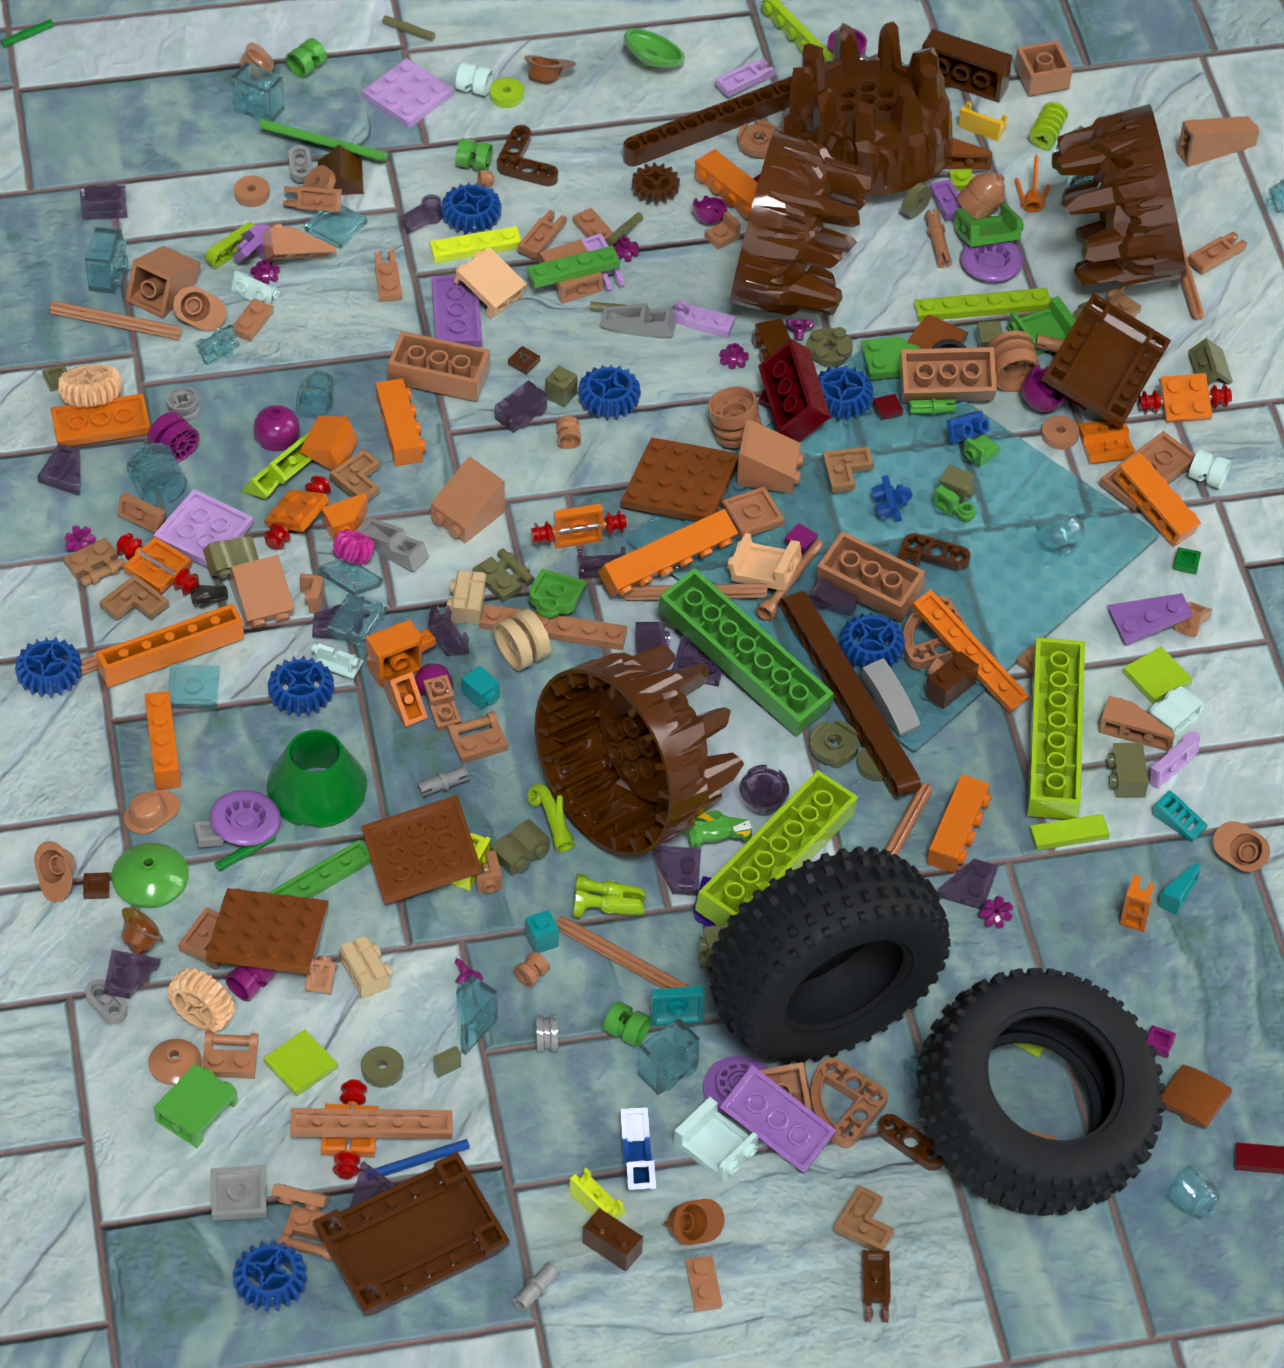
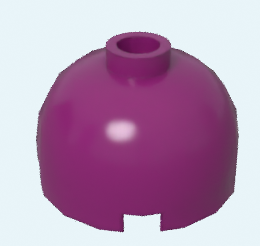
(1039, 394)
(276, 428)

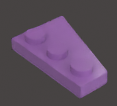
(1148, 616)

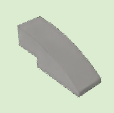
(639, 320)
(394, 544)
(890, 697)

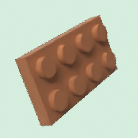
(1167, 458)

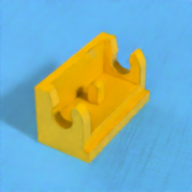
(981, 123)

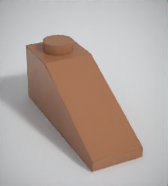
(292, 243)
(1130, 722)

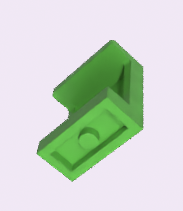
(989, 229)
(1050, 322)
(194, 1104)

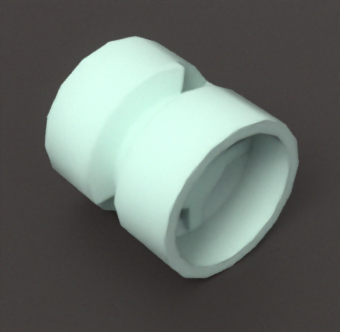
(476, 79)
(1209, 468)

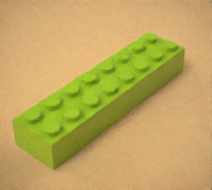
(1056, 729)
(781, 843)

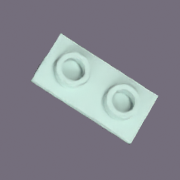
(252, 288)
(337, 661)

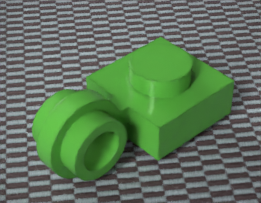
(948, 502)

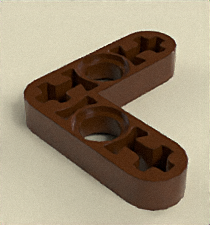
(508, 161)
(917, 554)
(918, 1153)

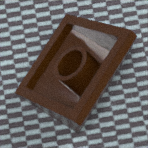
(346, 169)

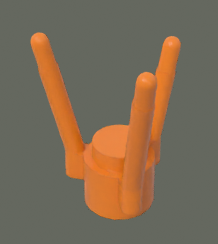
(1033, 199)

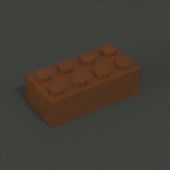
(971, 65)

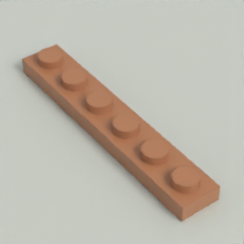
(565, 628)
(371, 1123)

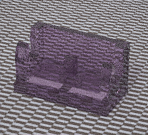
(590, 565)
(446, 632)

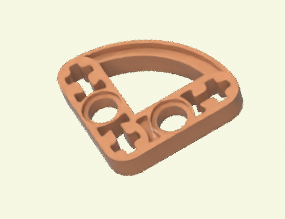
(912, 650)
(862, 1102)

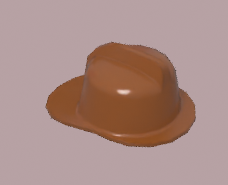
(546, 69)
(139, 931)
(696, 1221)

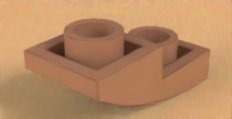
(441, 702)

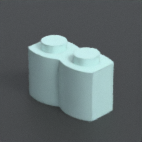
(1177, 710)

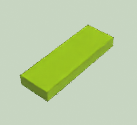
(1069, 832)

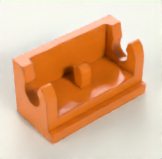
(1136, 905)

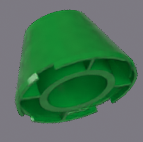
(320, 796)

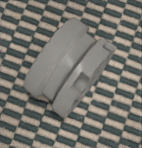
(184, 402)
(546, 1033)

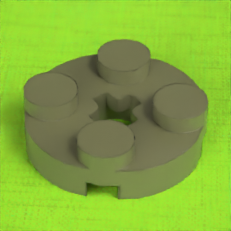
(834, 337)
(829, 754)

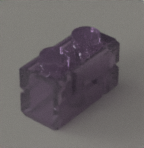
(103, 202)
(521, 406)

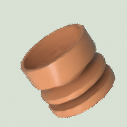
(1013, 359)
(729, 413)

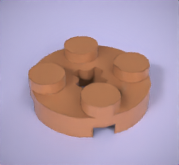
(748, 134)

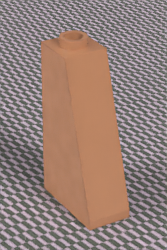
(1215, 137)

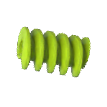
(1048, 125)

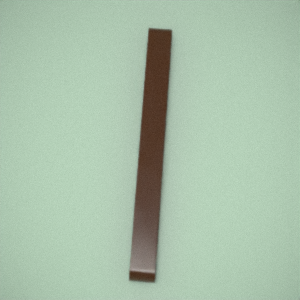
(706, 123)
(850, 694)

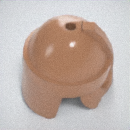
(982, 195)

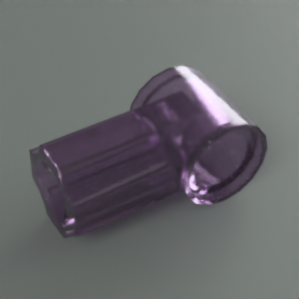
(427, 213)
(825, 596)

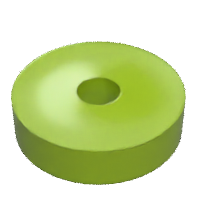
(506, 92)

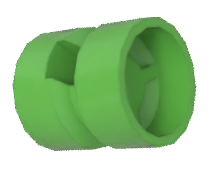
(306, 57)
(466, 154)
(628, 1024)

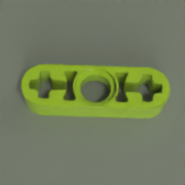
(224, 249)

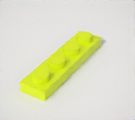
(470, 244)

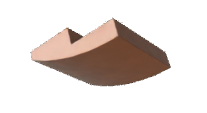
(934, 330)
(1195, 1096)

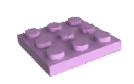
(407, 93)
(201, 522)

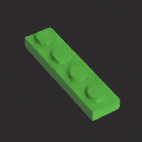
(573, 266)

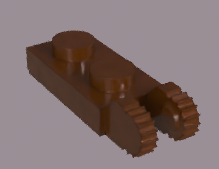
(876, 1282)

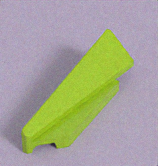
(278, 471)

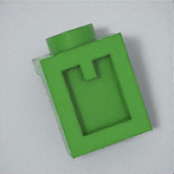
(980, 450)

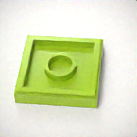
(1156, 674)
(300, 1062)

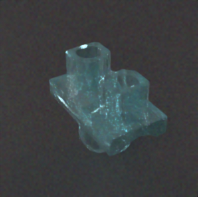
(218, 345)

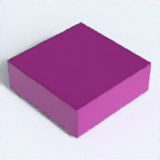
(803, 535)
(1161, 1040)

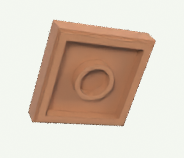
(753, 512)

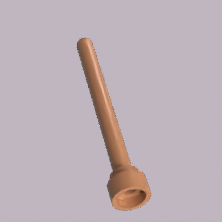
(768, 608)

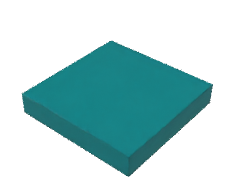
(677, 1003)

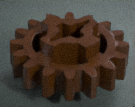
(655, 183)

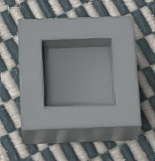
(205, 835)

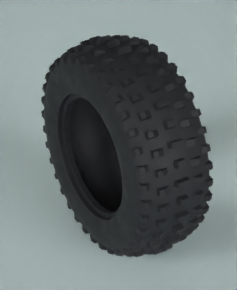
(828, 955)
(987, 1144)

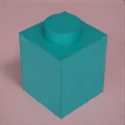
(480, 687)
(542, 931)

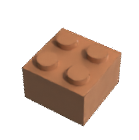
(1043, 67)

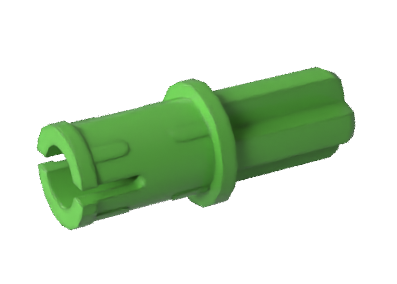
(932, 406)

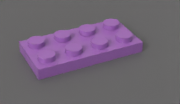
(456, 311)
(778, 1119)

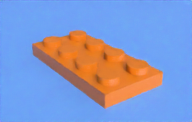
(116, 419)

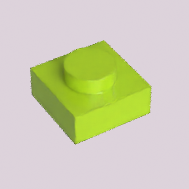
(960, 178)

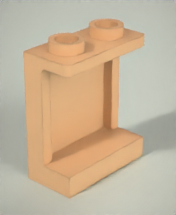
(491, 281)
(764, 564)

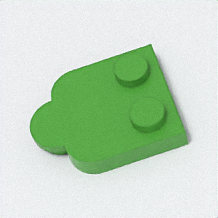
(882, 356)
(556, 593)

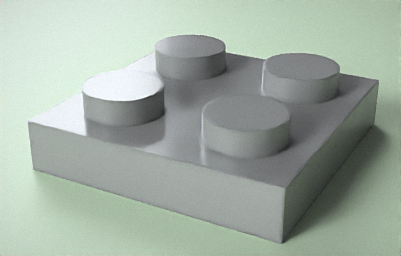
(238, 1193)

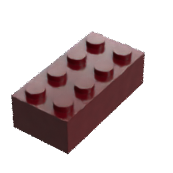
(794, 391)

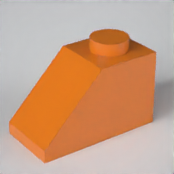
(345, 514)
(405, 697)

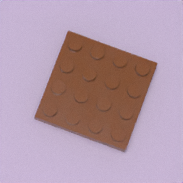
(680, 480)
(421, 849)
(267, 931)

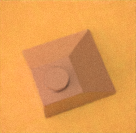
(793, 1080)

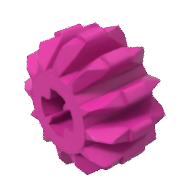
(353, 546)

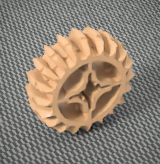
(89, 385)
(201, 1000)

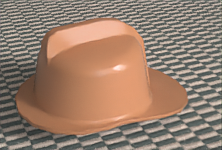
(257, 56)
(199, 308)
(151, 810)
(1241, 846)
(54, 870)

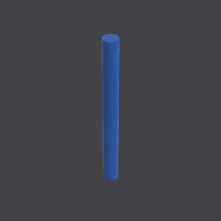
(424, 1157)

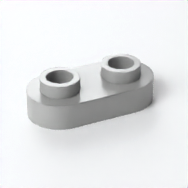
(299, 162)
(106, 1003)

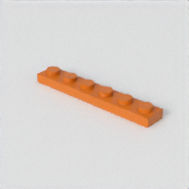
(959, 639)

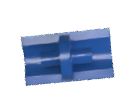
(967, 426)
(884, 491)

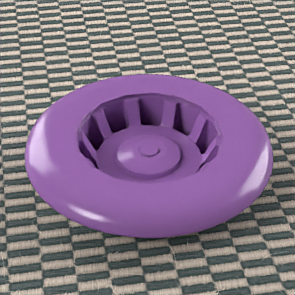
(988, 261)
(244, 824)
(727, 1072)

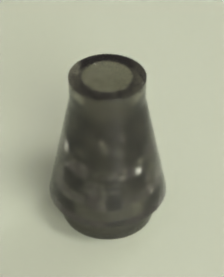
(207, 595)

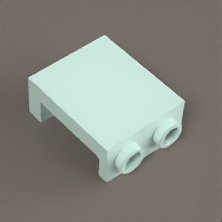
(714, 1141)

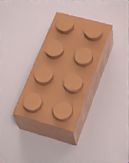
(439, 365)
(947, 374)
(872, 575)

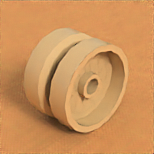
(522, 639)

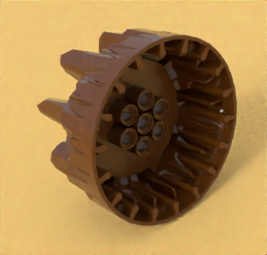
(874, 109)
(1132, 193)
(785, 236)
(631, 749)

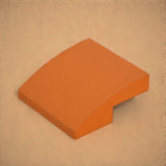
(1105, 441)

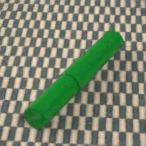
(27, 33)
(240, 854)

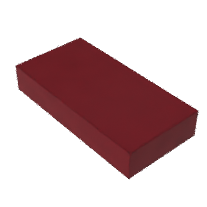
(1259, 1158)

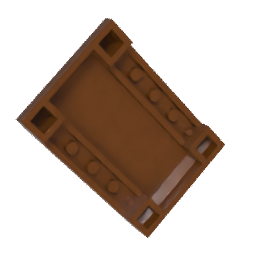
(1106, 360)
(412, 1235)

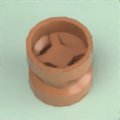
(568, 432)
(533, 967)

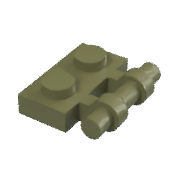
(499, 580)

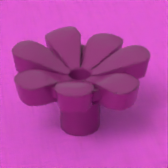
(626, 248)
(265, 271)
(799, 327)
(733, 355)
(79, 538)
(996, 912)
(465, 972)

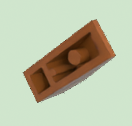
(968, 156)

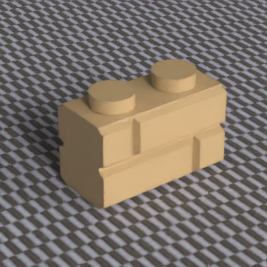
(468, 597)
(365, 967)

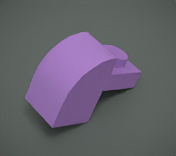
(252, 241)

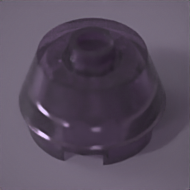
(764, 789)

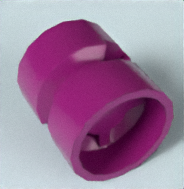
(246, 981)

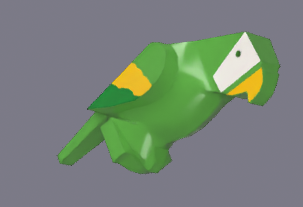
(717, 827)

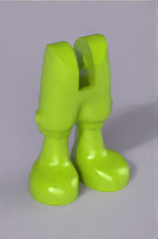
(615, 897)

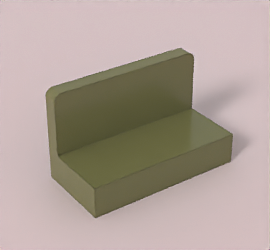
(1211, 360)

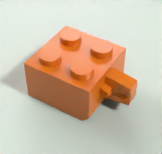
(397, 650)

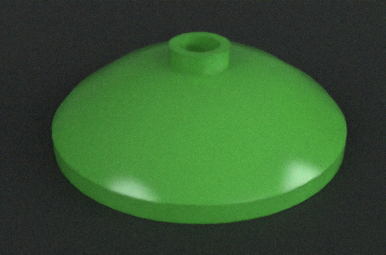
(653, 49)
(153, 884)

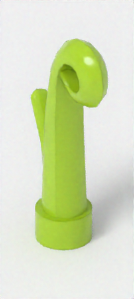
(554, 810)

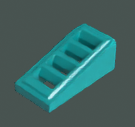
(1175, 804)
(1177, 892)

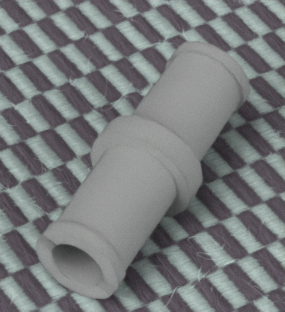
(443, 781)
(536, 1286)

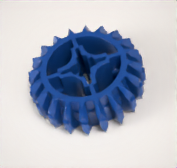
(471, 208)
(609, 392)
(856, 392)
(872, 635)
(48, 667)
(301, 692)
(275, 1285)

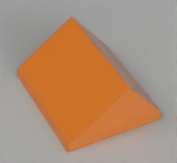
(330, 441)

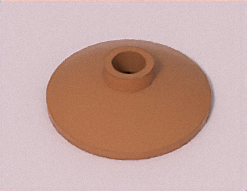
(168, 1069)

